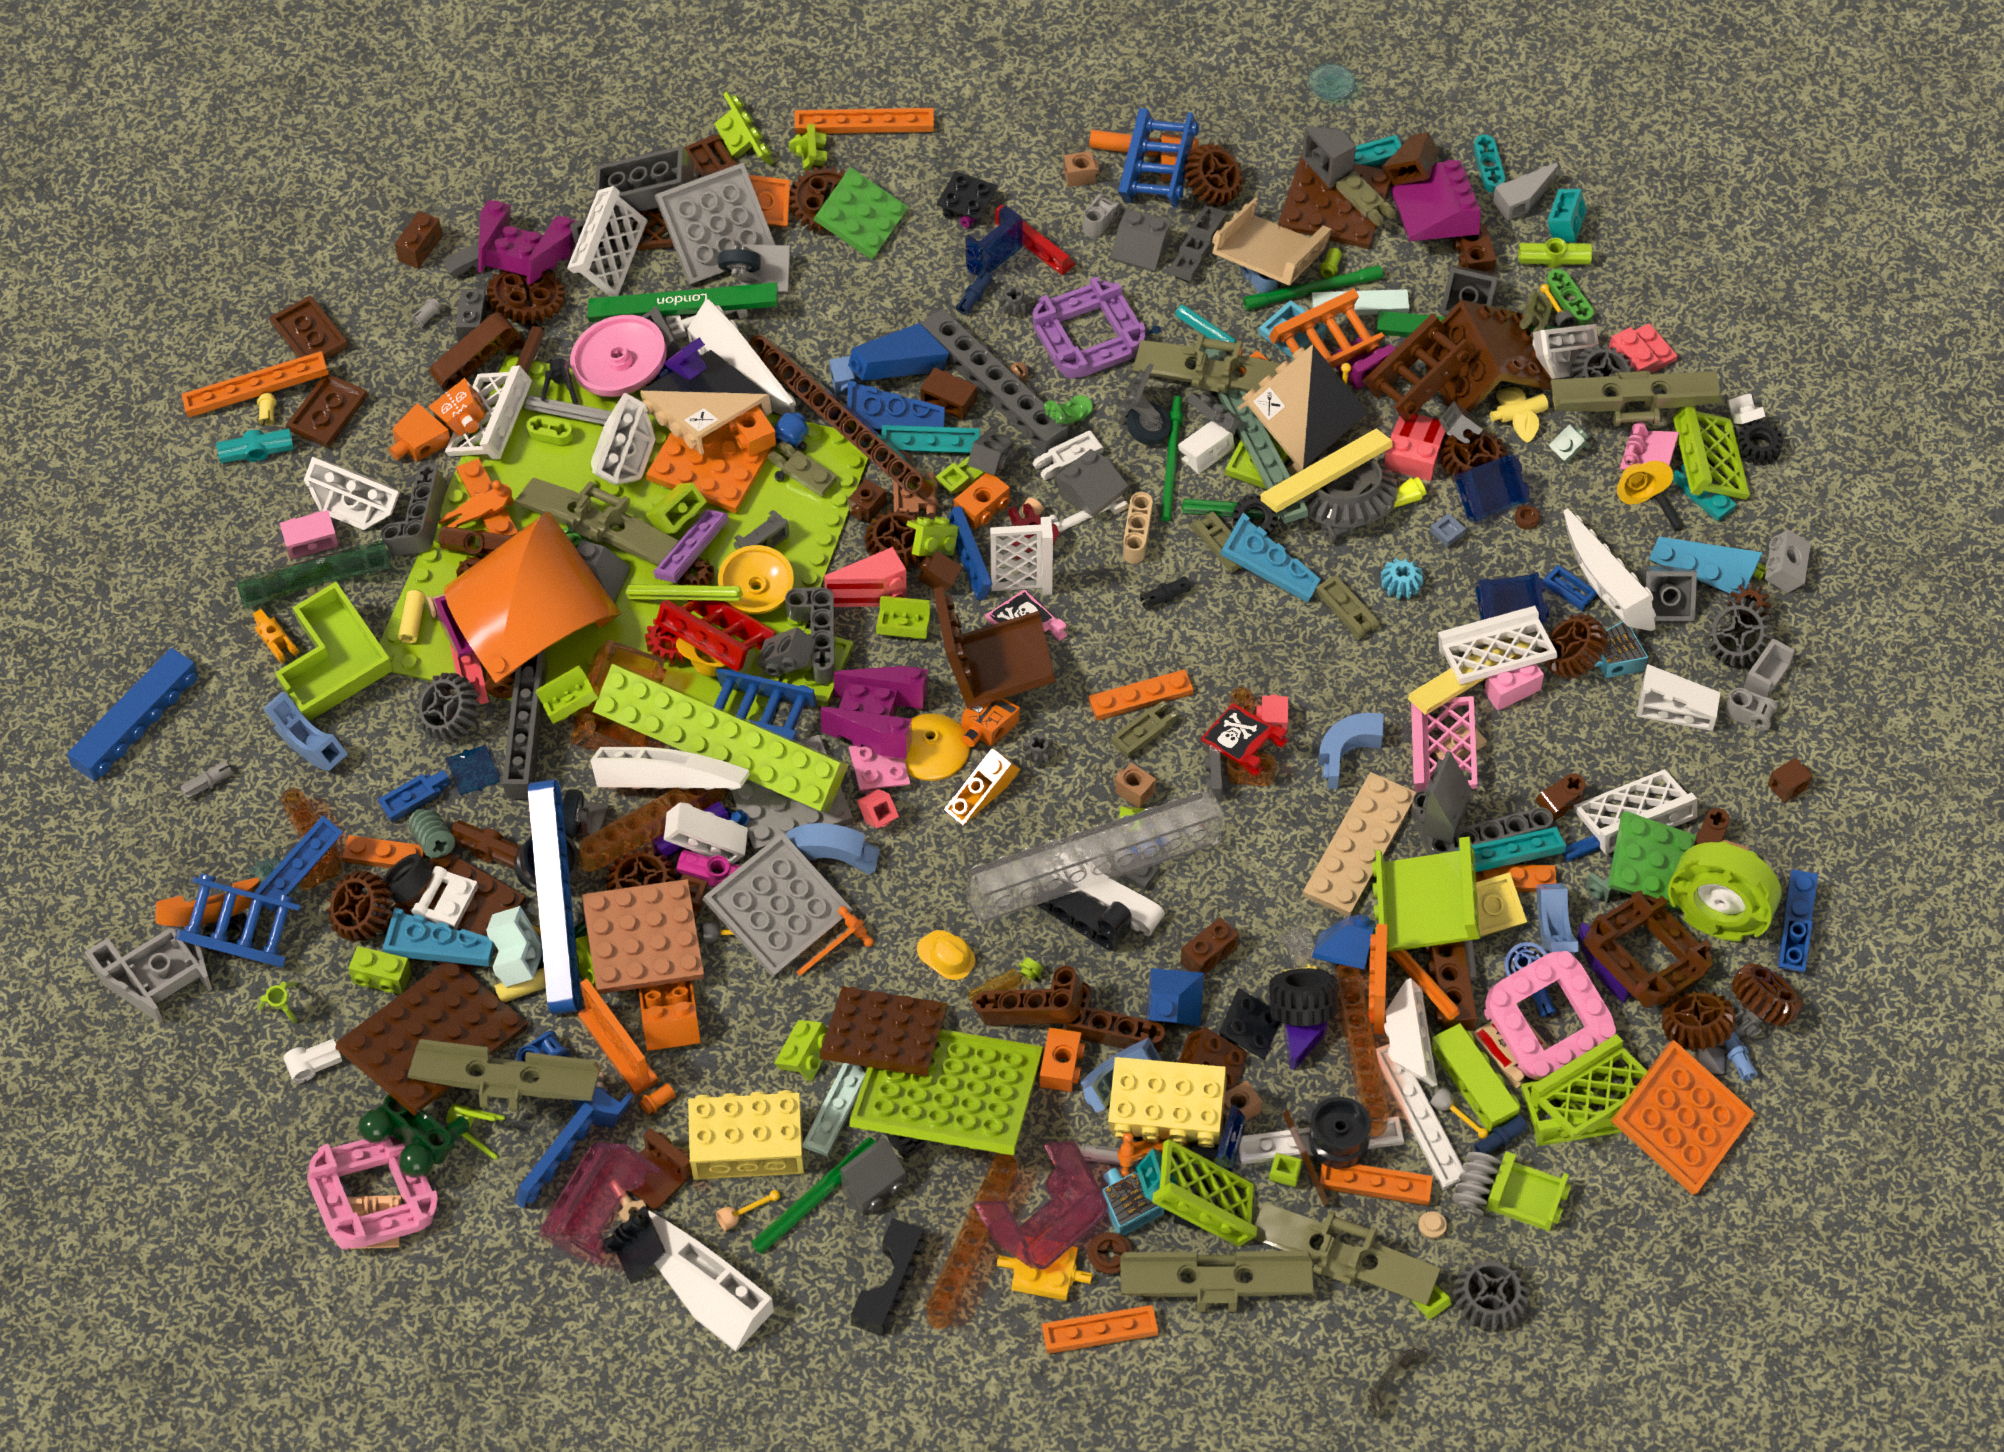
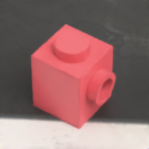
(1274, 710)
(877, 808)

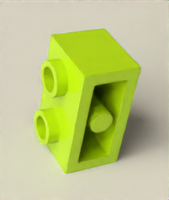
(676, 508)
(380, 970)

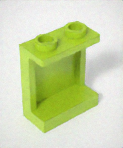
(1528, 1194)

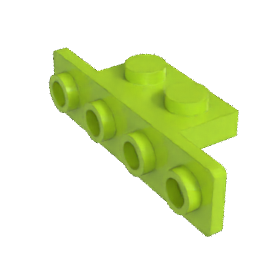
(739, 132)

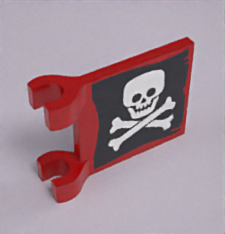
(1241, 735)

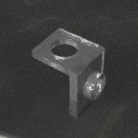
(1299, 947)

